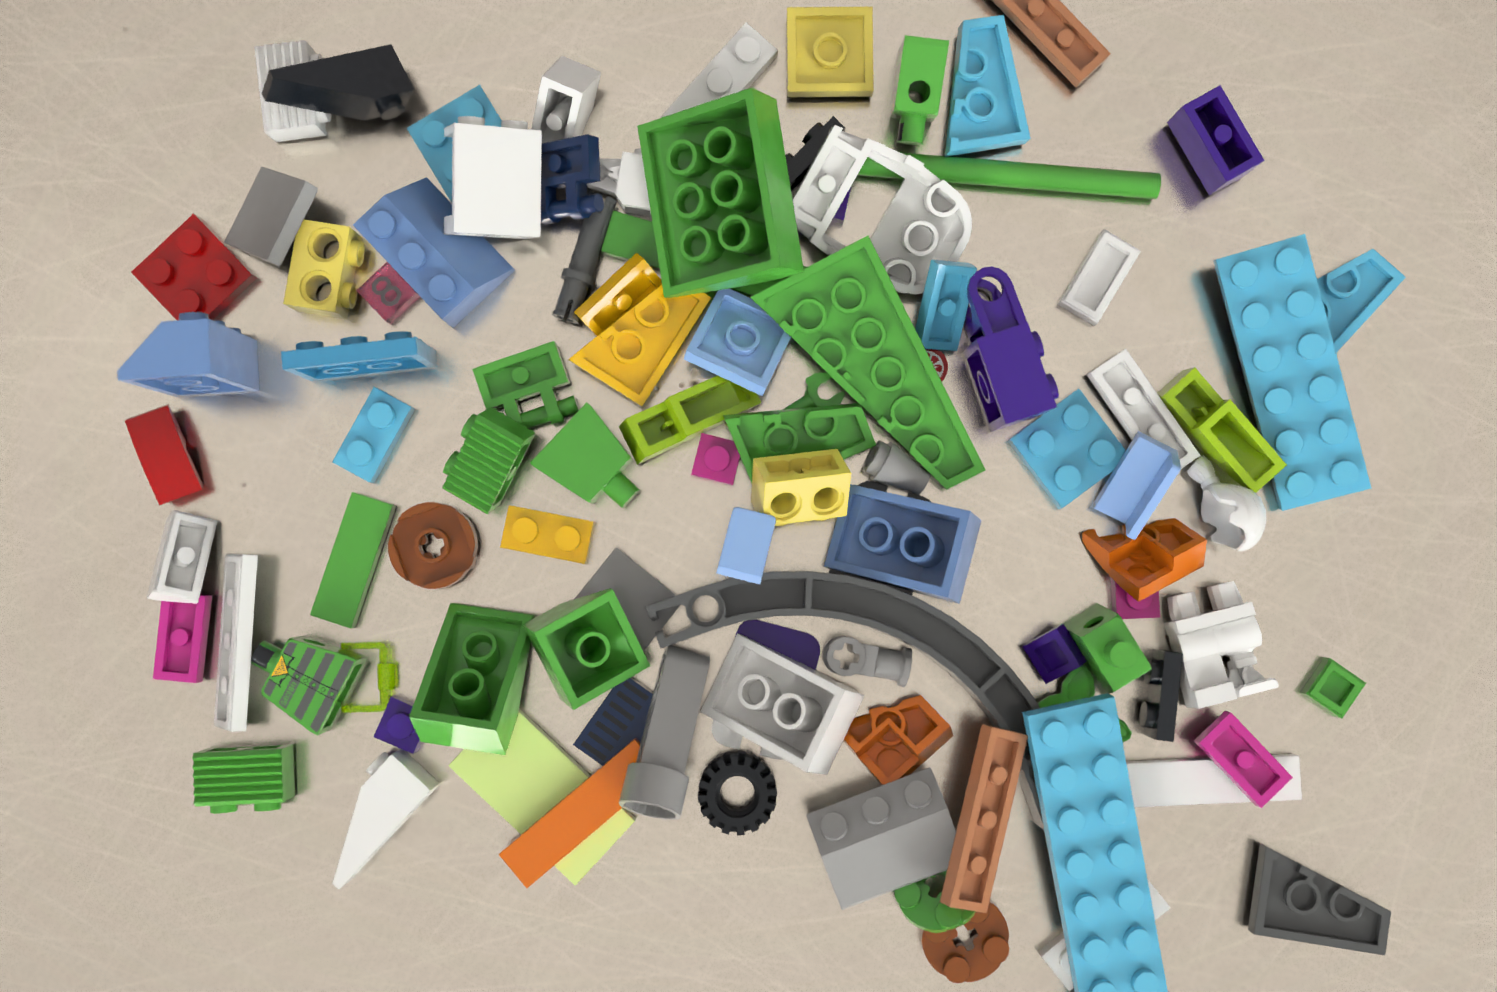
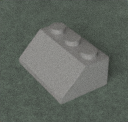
(884, 838)

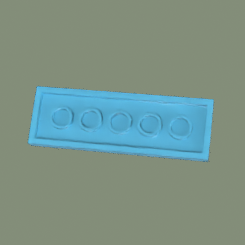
(1292, 371)

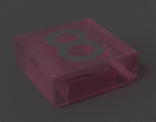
(387, 292)

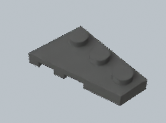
(1312, 909)

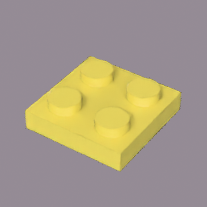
(830, 52)

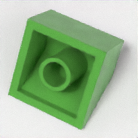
(586, 646)

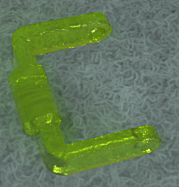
(385, 674)

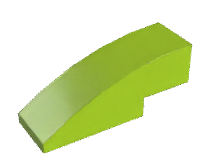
(684, 417)
(1220, 430)

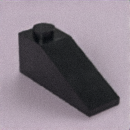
(347, 85)

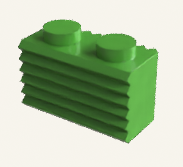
(487, 459)
(244, 776)

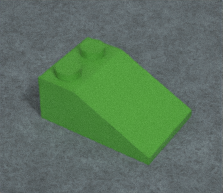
(473, 680)

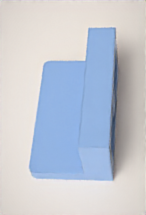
(1138, 483)

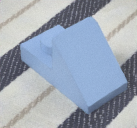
(746, 545)

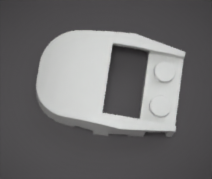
(920, 224)

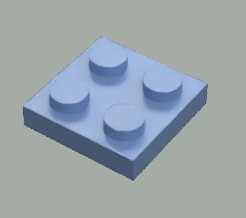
(738, 341)

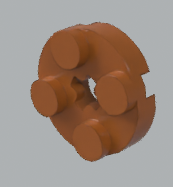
(411, 533)
(973, 961)

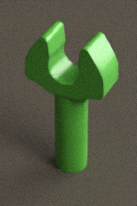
(811, 397)

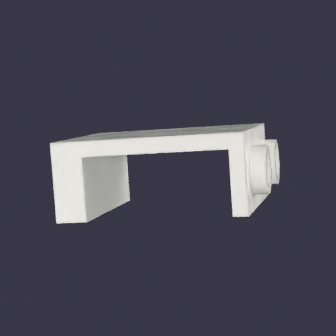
(495, 179)

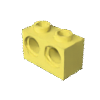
(311, 269)
(801, 486)

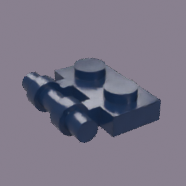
(570, 165)

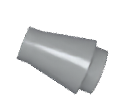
(893, 467)

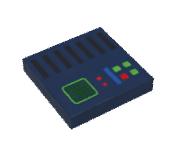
(616, 721)

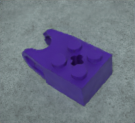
(1005, 355)

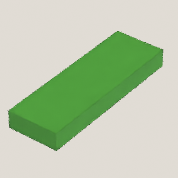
(353, 560)

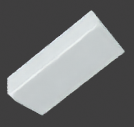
(182, 558)

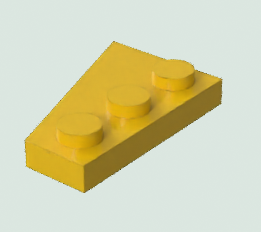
(641, 343)

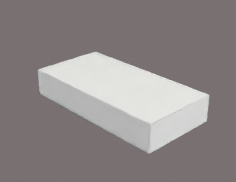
(1099, 277)

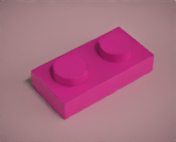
(182, 640)
(1243, 759)

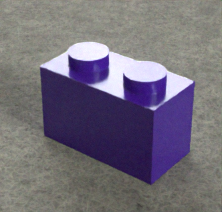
(1215, 140)

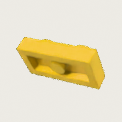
(618, 294)
(547, 534)

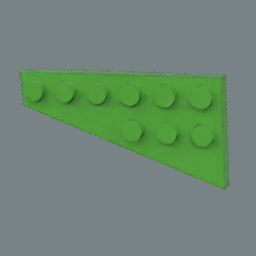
(864, 339)

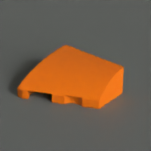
(1153, 560)
(897, 738)

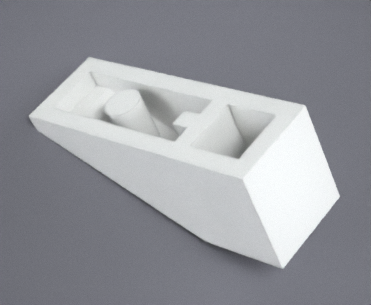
(383, 805)

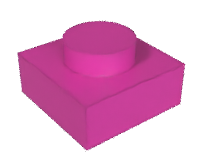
(716, 459)
(1130, 608)

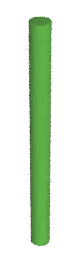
(1031, 176)

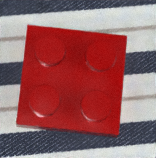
(194, 271)

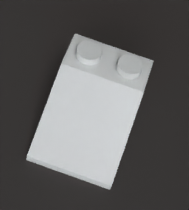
(782, 705)

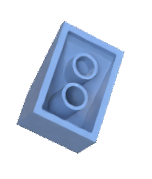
(904, 543)

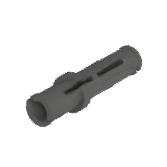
(584, 258)

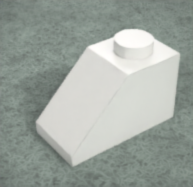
(565, 99)

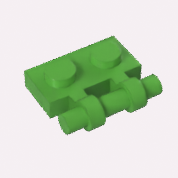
(525, 376)

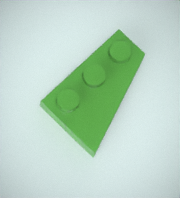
(799, 431)

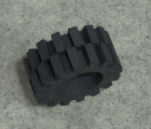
(737, 819)

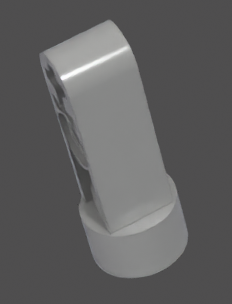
(657, 780)

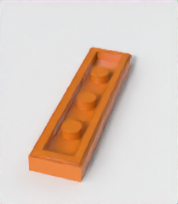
(570, 819)

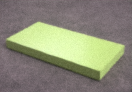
(530, 783)

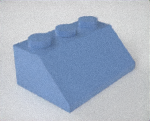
(444, 270)
(194, 359)

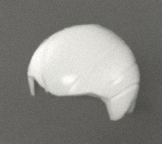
(1230, 508)

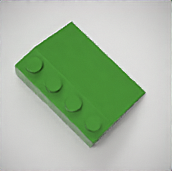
(720, 195)

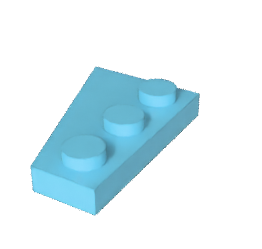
(985, 91)
(1355, 293)

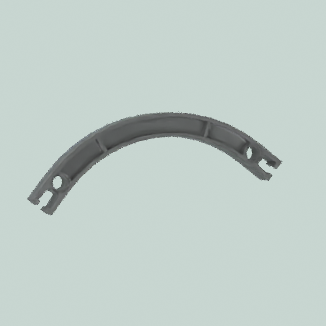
(884, 609)

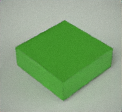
(1333, 687)

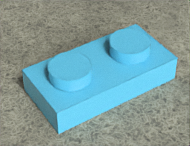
(944, 304)
(373, 435)

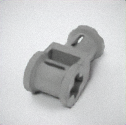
(869, 660)

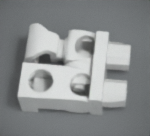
(1209, 635)

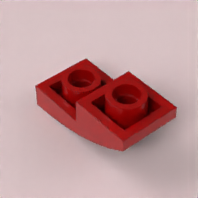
(163, 454)

